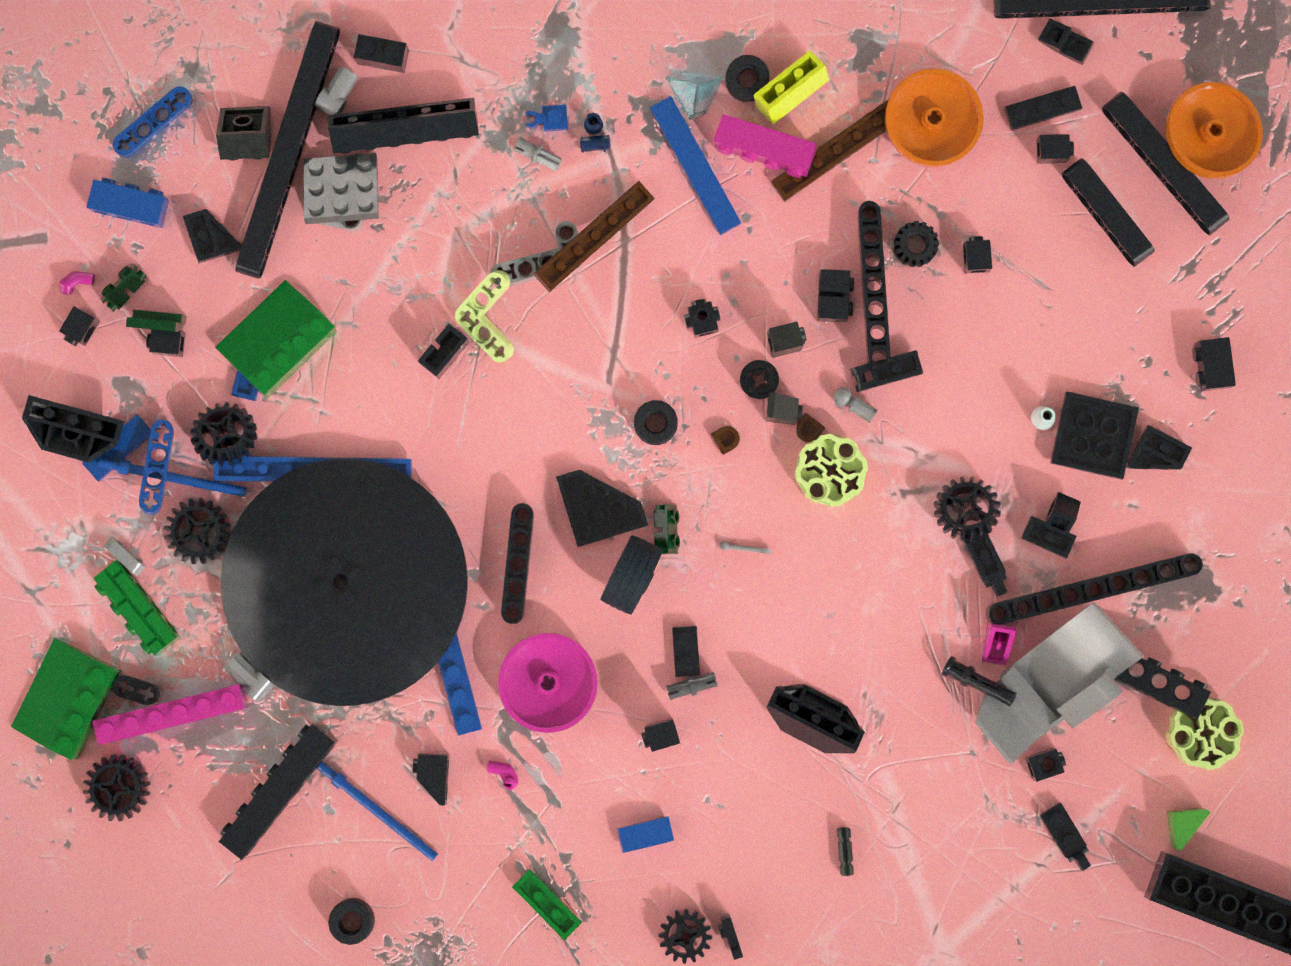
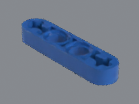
(155, 125)
(159, 467)

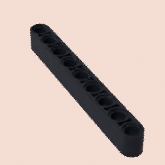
(1061, 8)
(1106, 589)

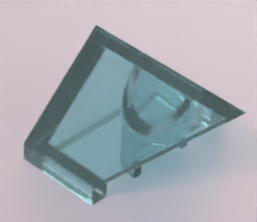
(694, 91)

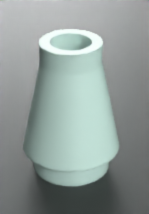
(1038, 420)

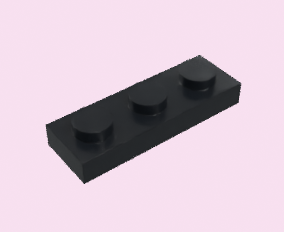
(1043, 108)

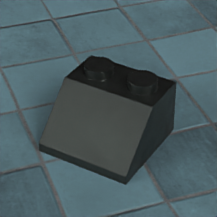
(244, 133)

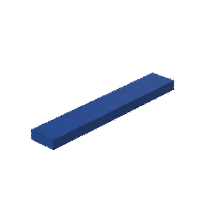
(695, 165)

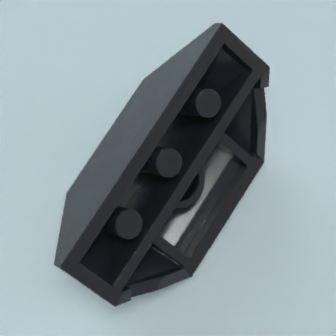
(70, 429)
(815, 719)

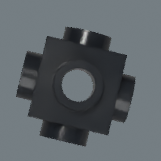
(702, 327)

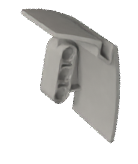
(1058, 680)

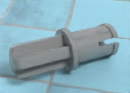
(537, 154)

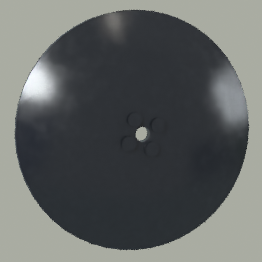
(400, 593)

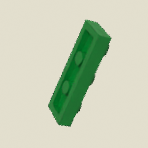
(547, 904)

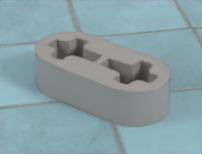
(124, 556)

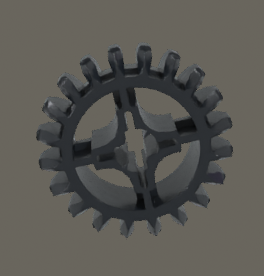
(221, 421)
(186, 512)
(975, 513)
(113, 798)

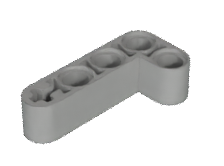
(534, 260)

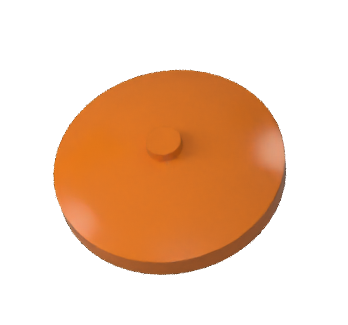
(934, 118)
(1214, 130)

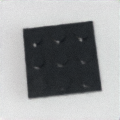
(1094, 435)

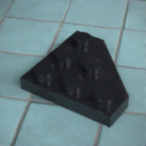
(597, 508)

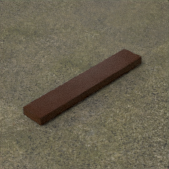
(834, 152)
(593, 236)

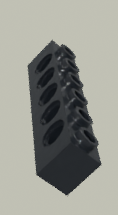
(1190, 706)

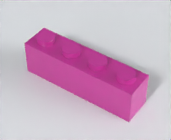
(764, 146)

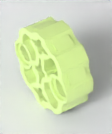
(830, 494)
(1228, 743)

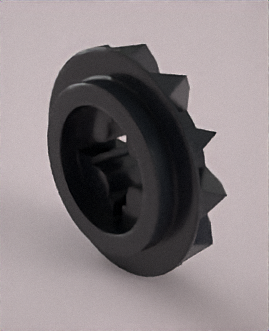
(770, 376)

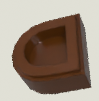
(808, 429)
(726, 439)

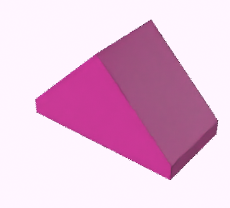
(998, 643)

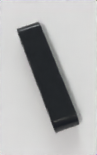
(1108, 212)
(517, 551)

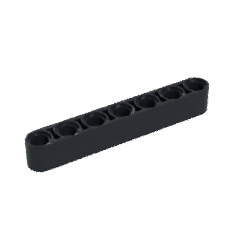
(1159, 158)
(877, 274)

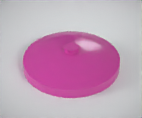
(547, 682)

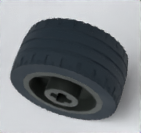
(631, 575)

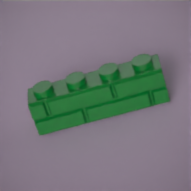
(136, 607)

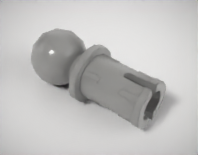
(843, 397)

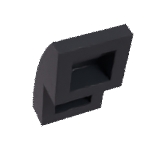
(1065, 42)

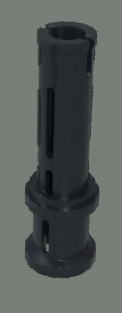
(968, 676)

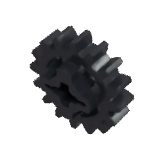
(696, 931)

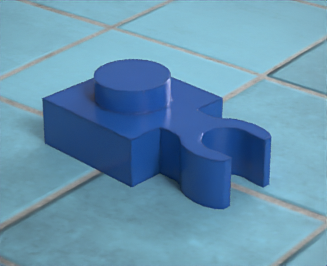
(552, 118)

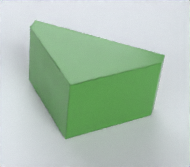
(1184, 824)

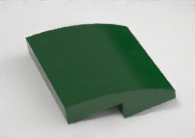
(156, 320)

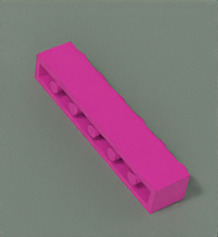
(170, 714)

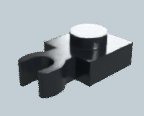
(727, 931)

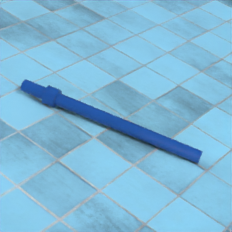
(125, 467)
(339, 781)

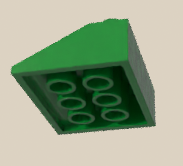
(276, 339)
(65, 699)

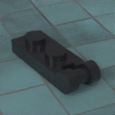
(898, 369)

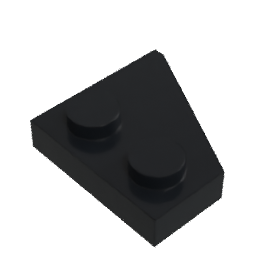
(209, 237)
(1158, 452)

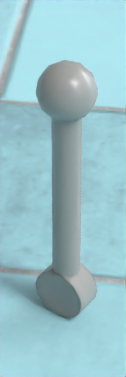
(725, 546)

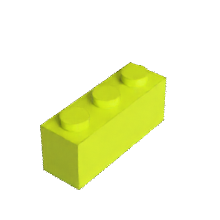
(791, 87)

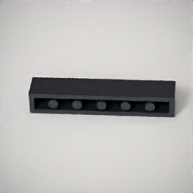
(403, 125)
(278, 791)

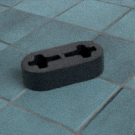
(134, 695)

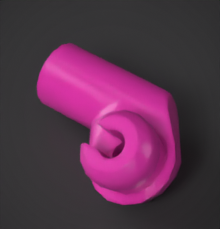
(72, 279)
(506, 773)

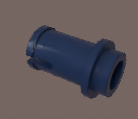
(593, 129)
(595, 143)

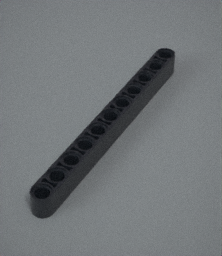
(287, 150)

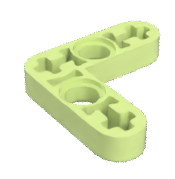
(477, 313)

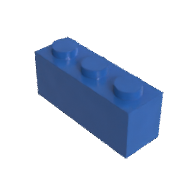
(128, 202)

